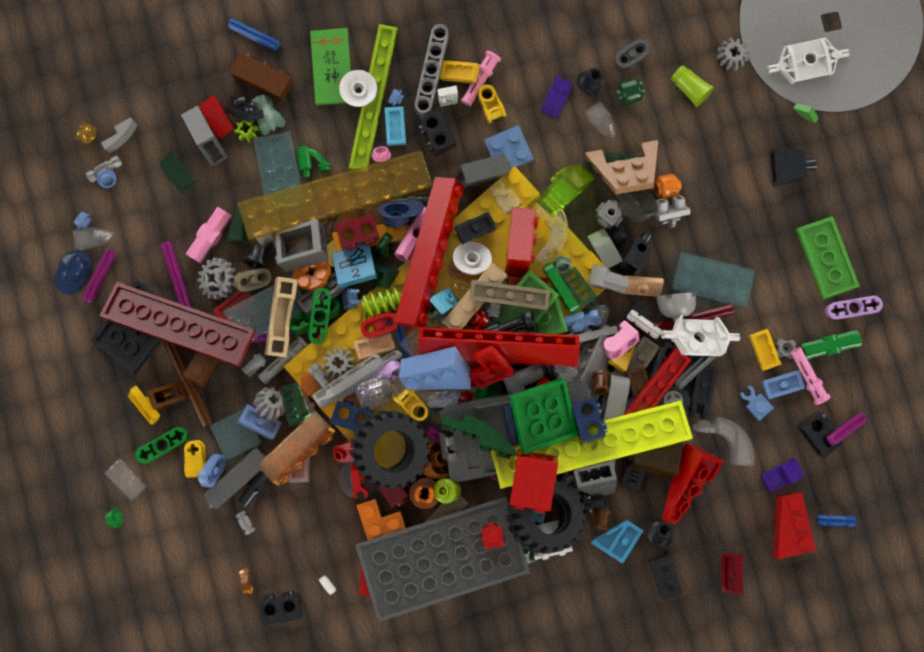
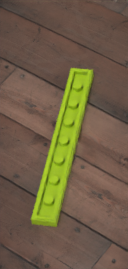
(370, 113)

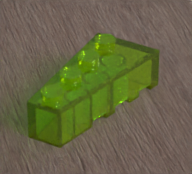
(564, 188)

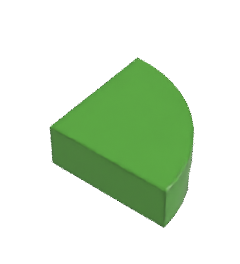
(806, 112)

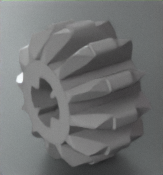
(725, 54)
(342, 357)
(269, 403)

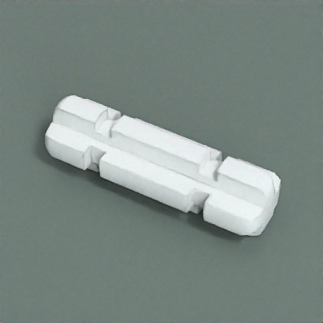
(644, 324)

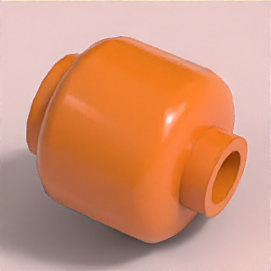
(666, 186)

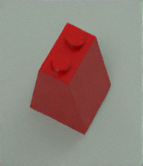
(534, 481)

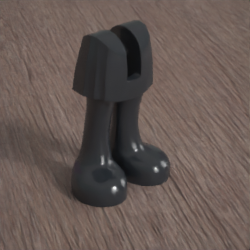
(525, 319)

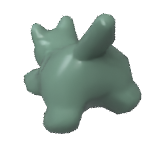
(271, 117)

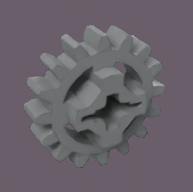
(216, 278)

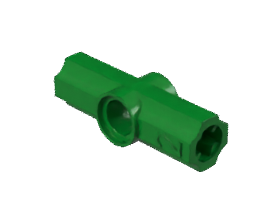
(831, 344)

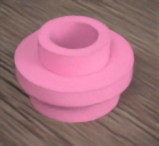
(381, 154)

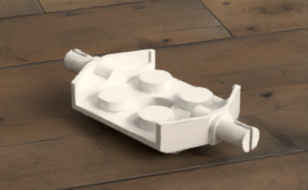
(796, 68)
(712, 333)

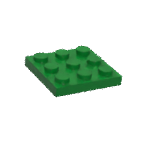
(543, 415)

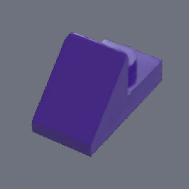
(556, 97)
(782, 475)

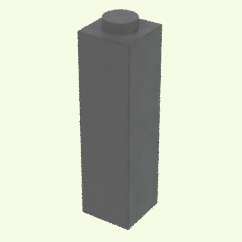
(235, 480)

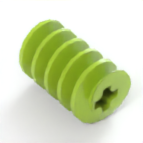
(381, 303)

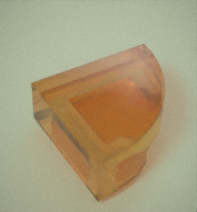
(308, 385)
(244, 581)

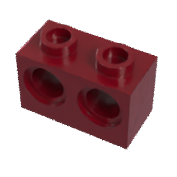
(355, 227)

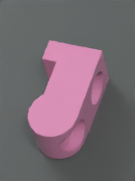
(622, 341)

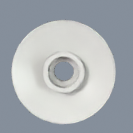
(355, 80)
(472, 252)

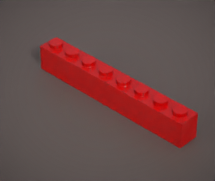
(429, 253)
(512, 346)

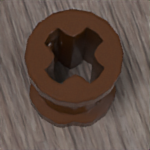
(600, 382)
(601, 519)

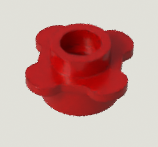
(480, 320)

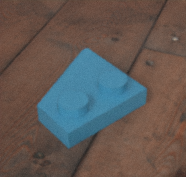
(618, 540)

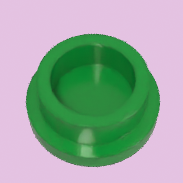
(114, 518)

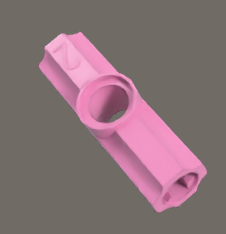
(209, 235)
(407, 246)

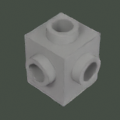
(604, 218)

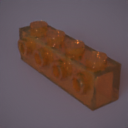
(296, 448)

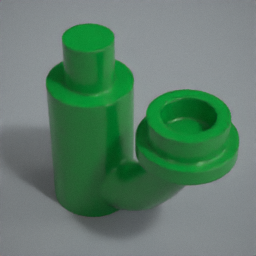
(305, 164)

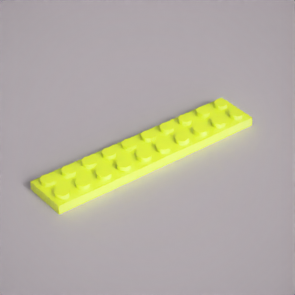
(625, 437)

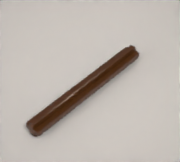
(190, 387)

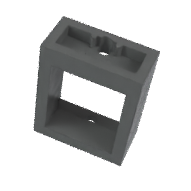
(303, 259)

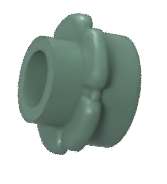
(562, 264)

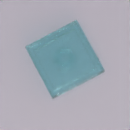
(234, 437)

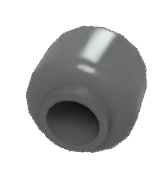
(603, 312)

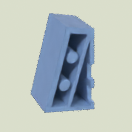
(435, 371)

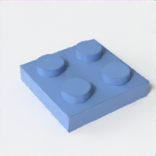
(512, 144)

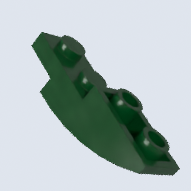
(487, 439)

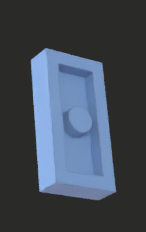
(783, 384)
(260, 425)

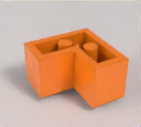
(376, 524)

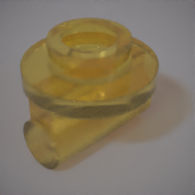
(86, 133)

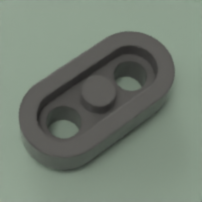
(630, 54)

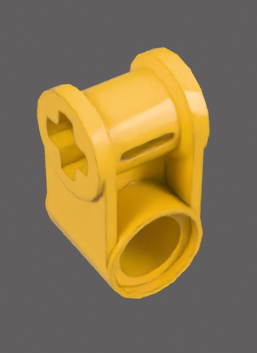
(491, 107)
(411, 403)
(194, 460)

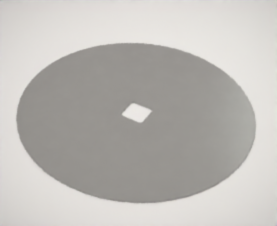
(878, 33)

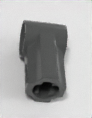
(522, 378)

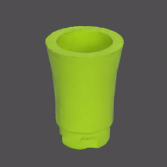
(692, 85)

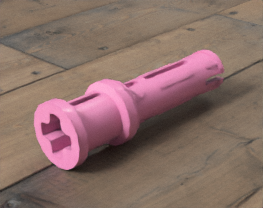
(484, 72)
(813, 383)

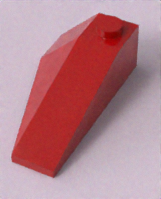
(694, 471)

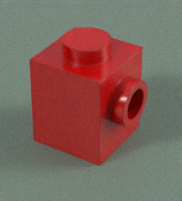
(492, 536)

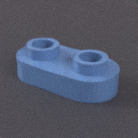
(212, 470)

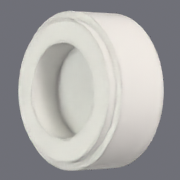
(327, 584)

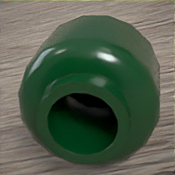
(630, 91)

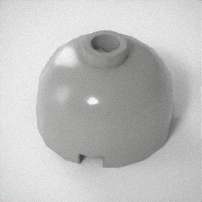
(677, 304)

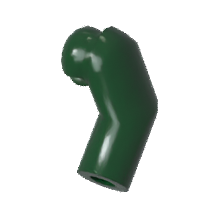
(382, 246)

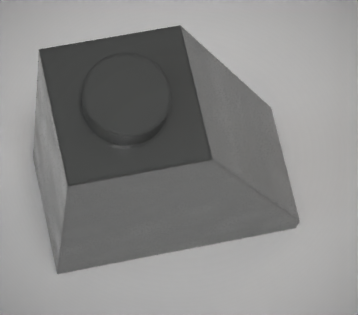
(204, 136)
(482, 171)
(597, 479)

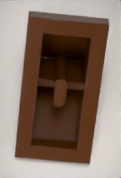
(166, 395)

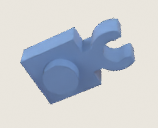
(350, 298)
(579, 322)
(757, 404)

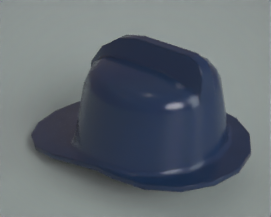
(399, 213)
(72, 271)

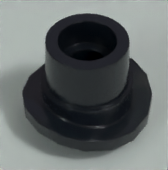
(590, 81)
(257, 257)
(660, 534)

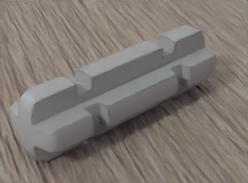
(107, 165)

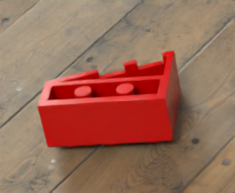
(792, 527)

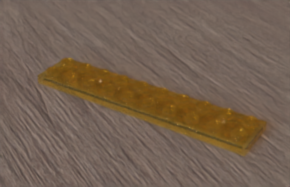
(335, 195)

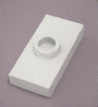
(447, 96)

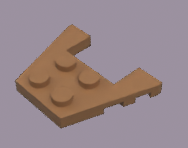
(627, 174)

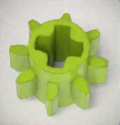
(242, 127)

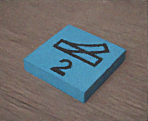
(354, 266)

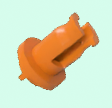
(415, 492)

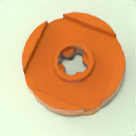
(313, 282)

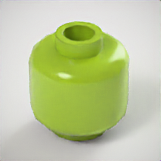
(447, 490)

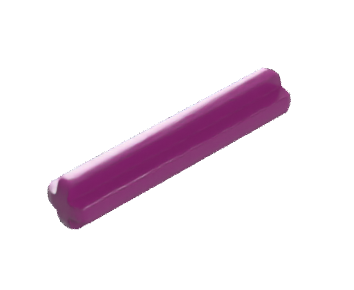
(98, 276)
(847, 429)

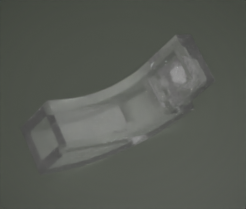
(558, 234)
(740, 445)

